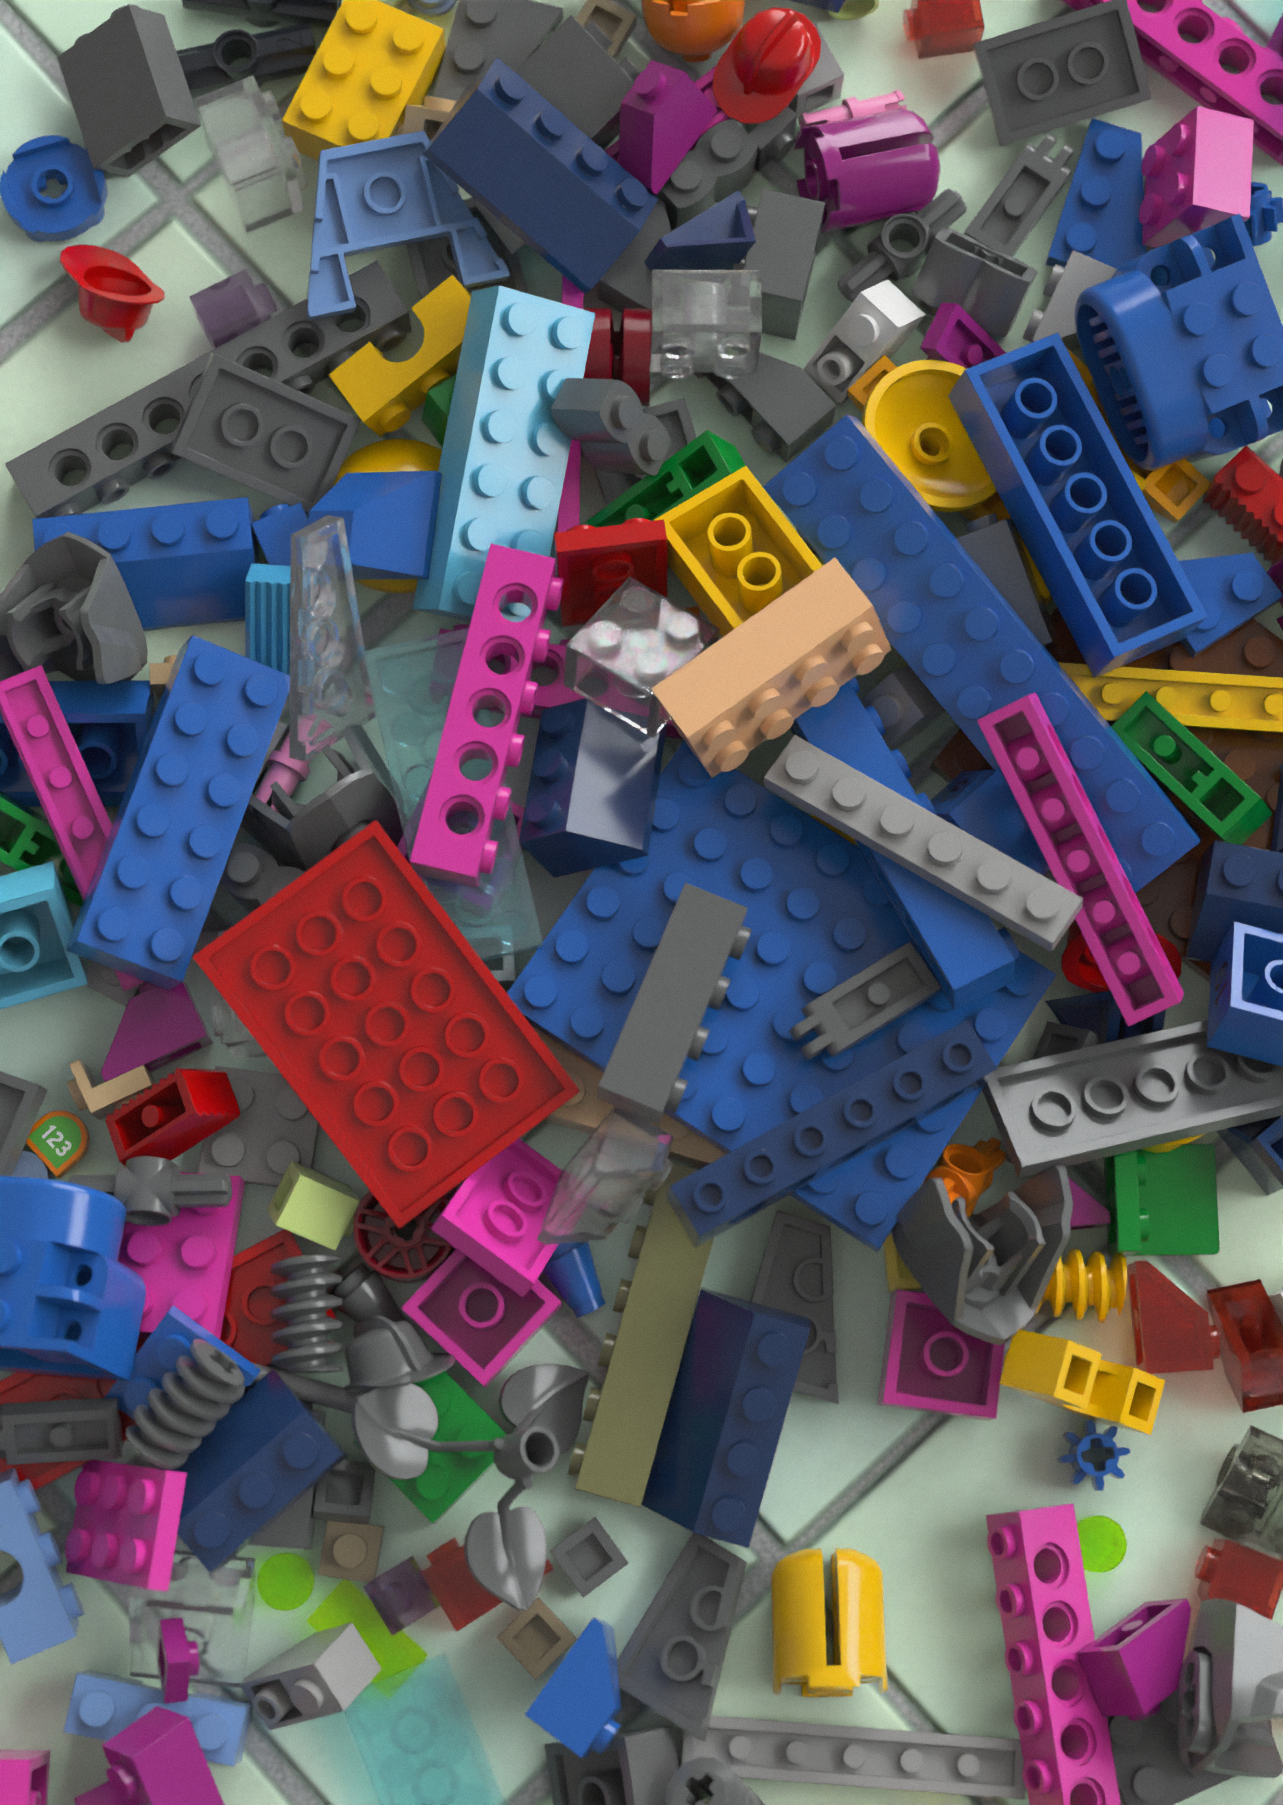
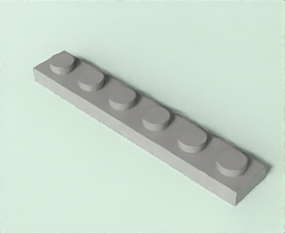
(923, 843)
(862, 1756)

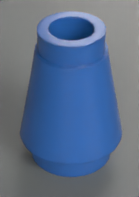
(575, 1277)

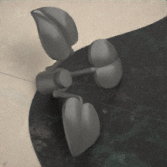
(544, 1406)

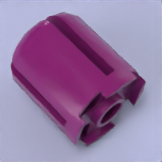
(869, 167)

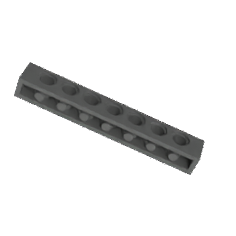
(134, 418)

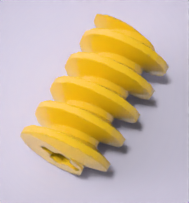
(1087, 1284)

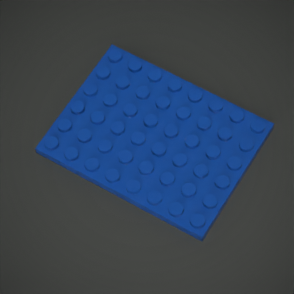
(813, 927)

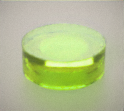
(1101, 1543)
(286, 1581)

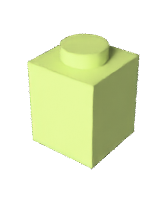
(314, 1206)

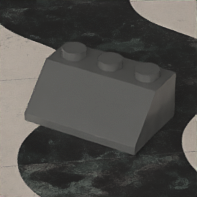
(627, 1773)

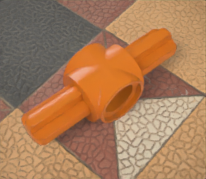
(968, 1170)

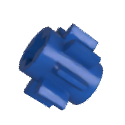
(1264, 214)
(1086, 1469)

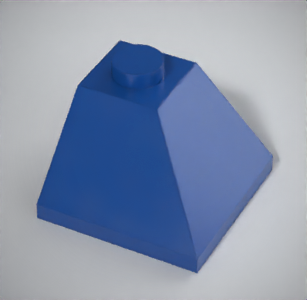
(386, 521)
(583, 1694)

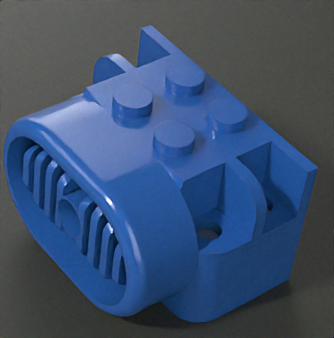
(1186, 348)
(61, 1283)

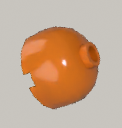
(693, 26)

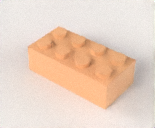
(774, 668)

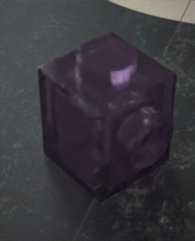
(232, 307)

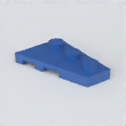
(1103, 200)

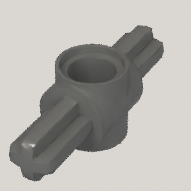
(917, 229)
(157, 1190)

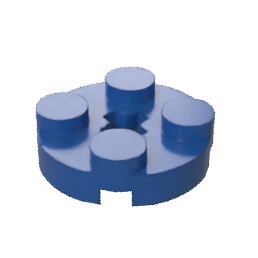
(61, 217)

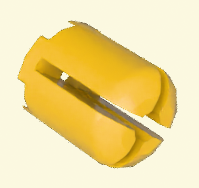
(800, 1623)

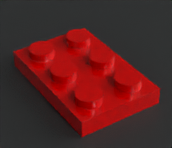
(601, 560)

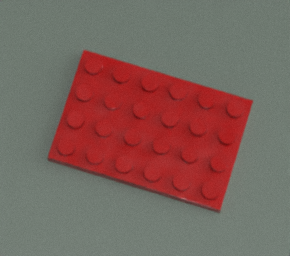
(386, 1024)

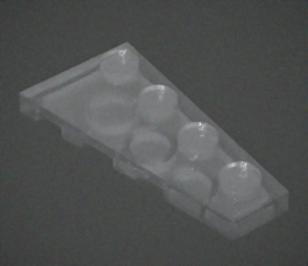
(326, 641)

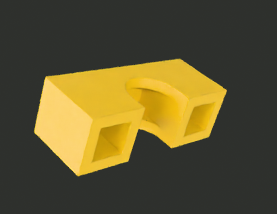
(389, 391)
(1081, 1381)

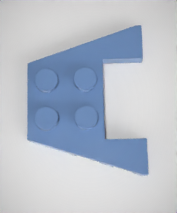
(385, 198)

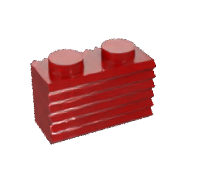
(1251, 501)
(173, 1115)

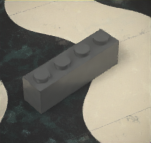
(672, 1004)

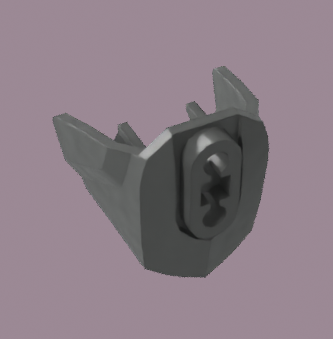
(70, 615)
(310, 832)
(993, 1265)
(1231, 1692)

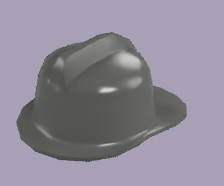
(390, 1355)

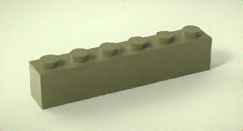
(642, 1355)

